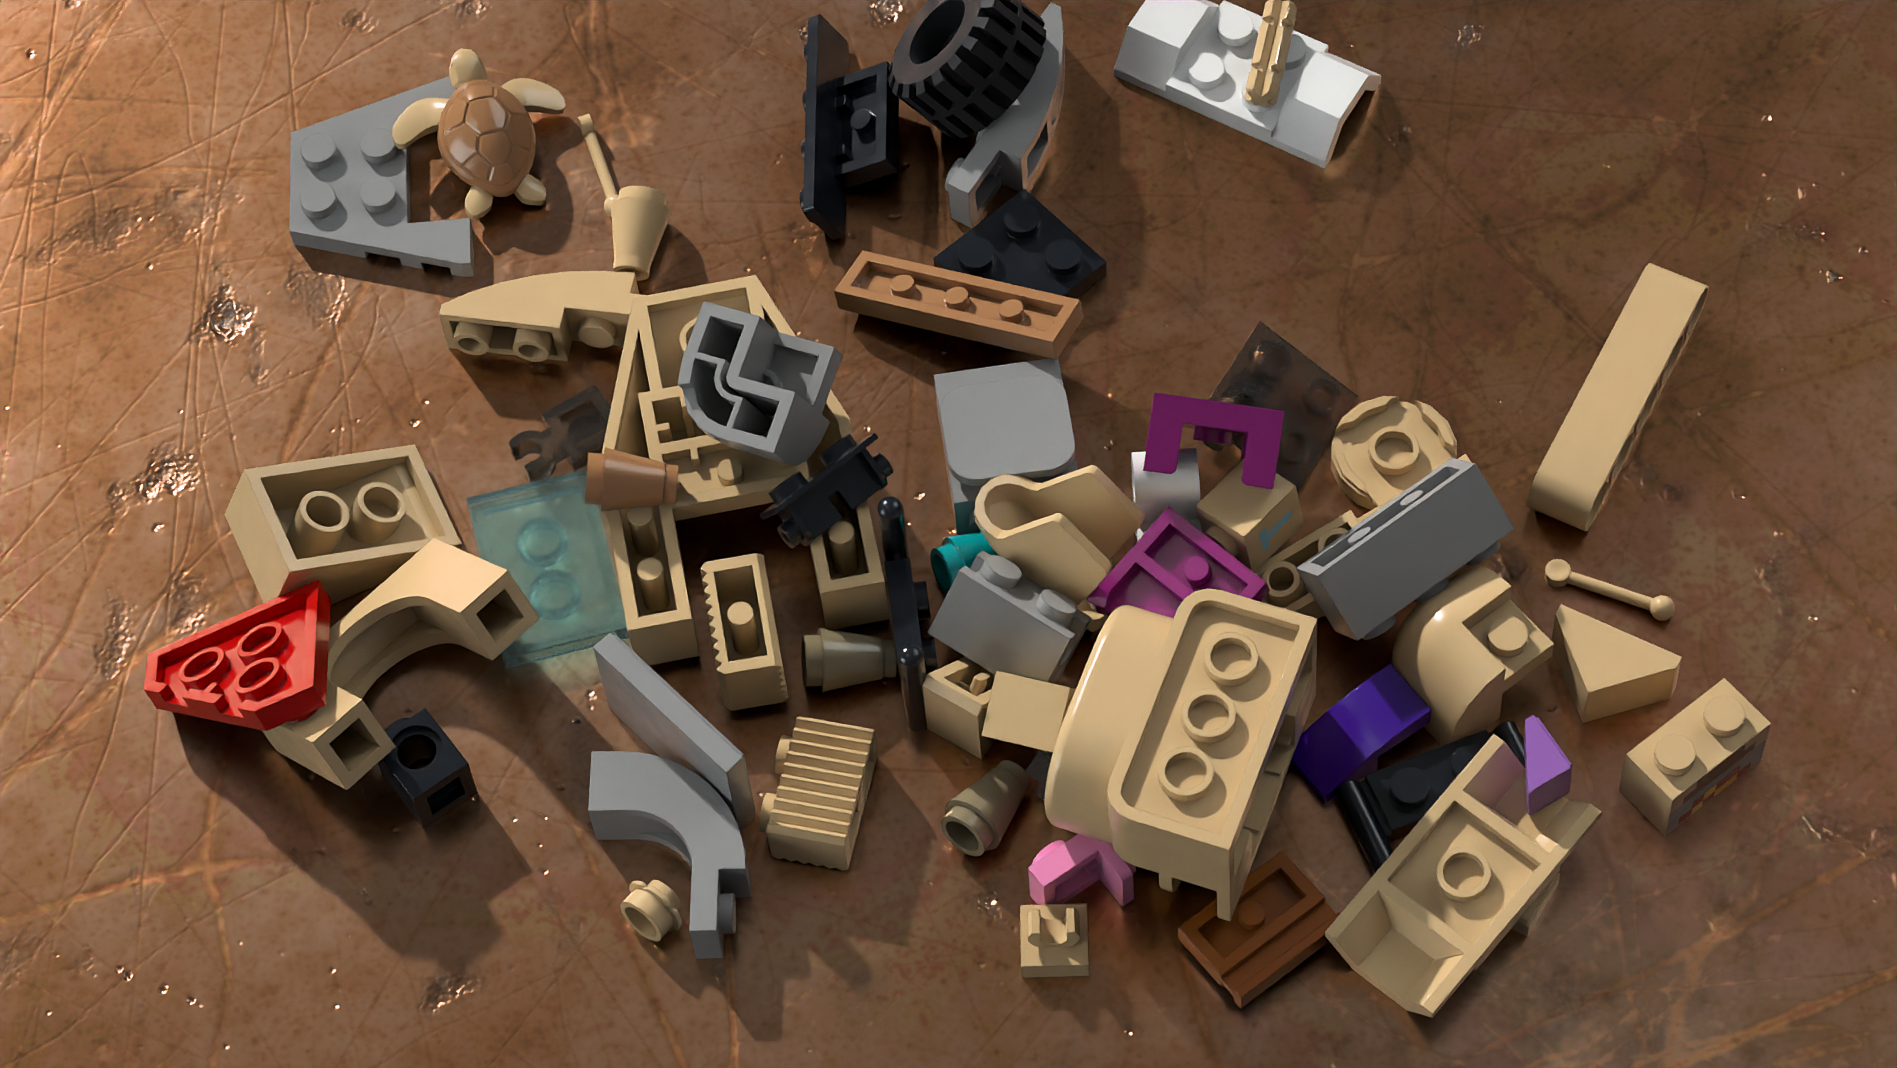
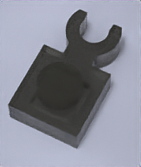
(569, 434)

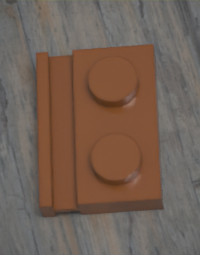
(1271, 932)

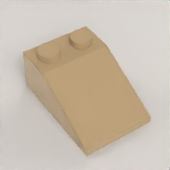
(336, 520)

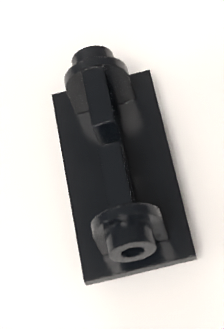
(806, 502)

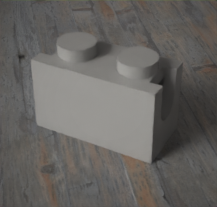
(1009, 621)

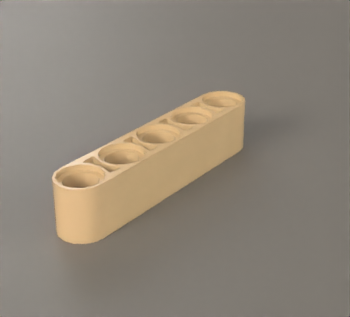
(1617, 397)

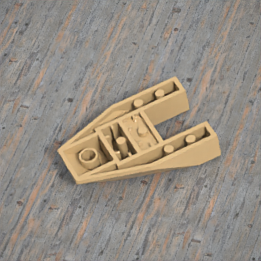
(653, 422)

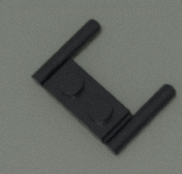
(908, 605)
(1400, 795)

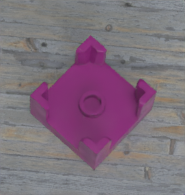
(1216, 424)

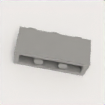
(1406, 550)

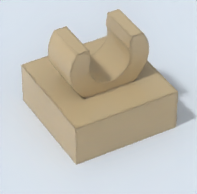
(1054, 940)

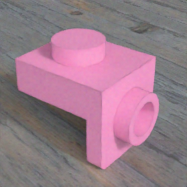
(1072, 866)

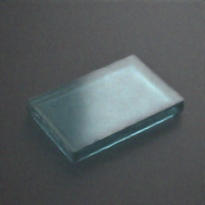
(557, 559)

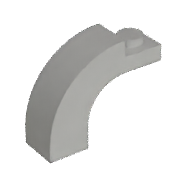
(669, 804)

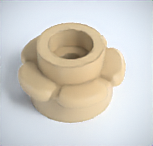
(652, 909)

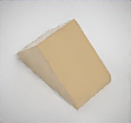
(1609, 667)
(958, 703)

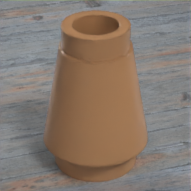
(628, 481)

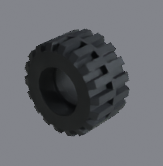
(966, 61)

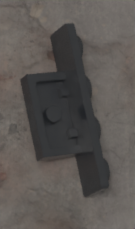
(847, 127)

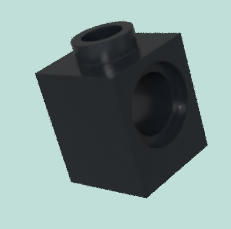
(432, 789)

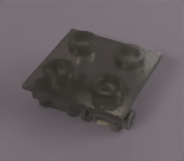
(1281, 378)

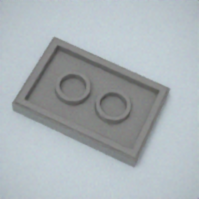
(673, 725)

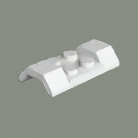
(1203, 60)

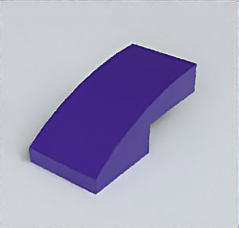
(1358, 730)

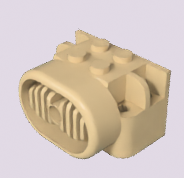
(1185, 736)

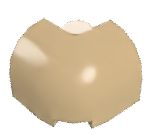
(1467, 652)

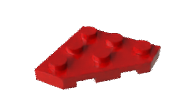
(251, 667)

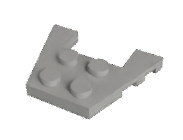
(356, 190)

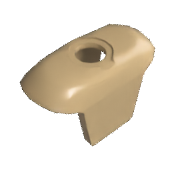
(1059, 529)

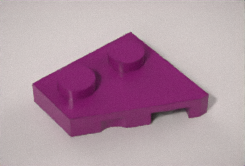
(1169, 566)

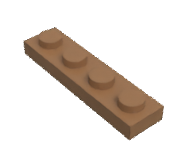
(959, 304)

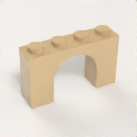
(426, 602)

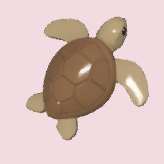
(484, 132)

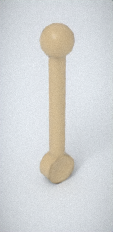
(589, 135)
(1559, 574)

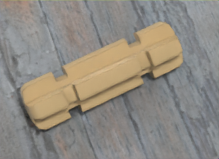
(1270, 53)

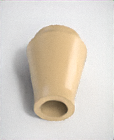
(637, 228)

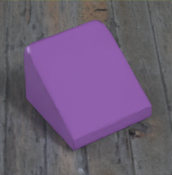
(1546, 767)

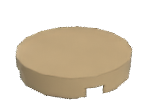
(1388, 448)

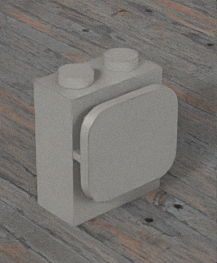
(1000, 424)

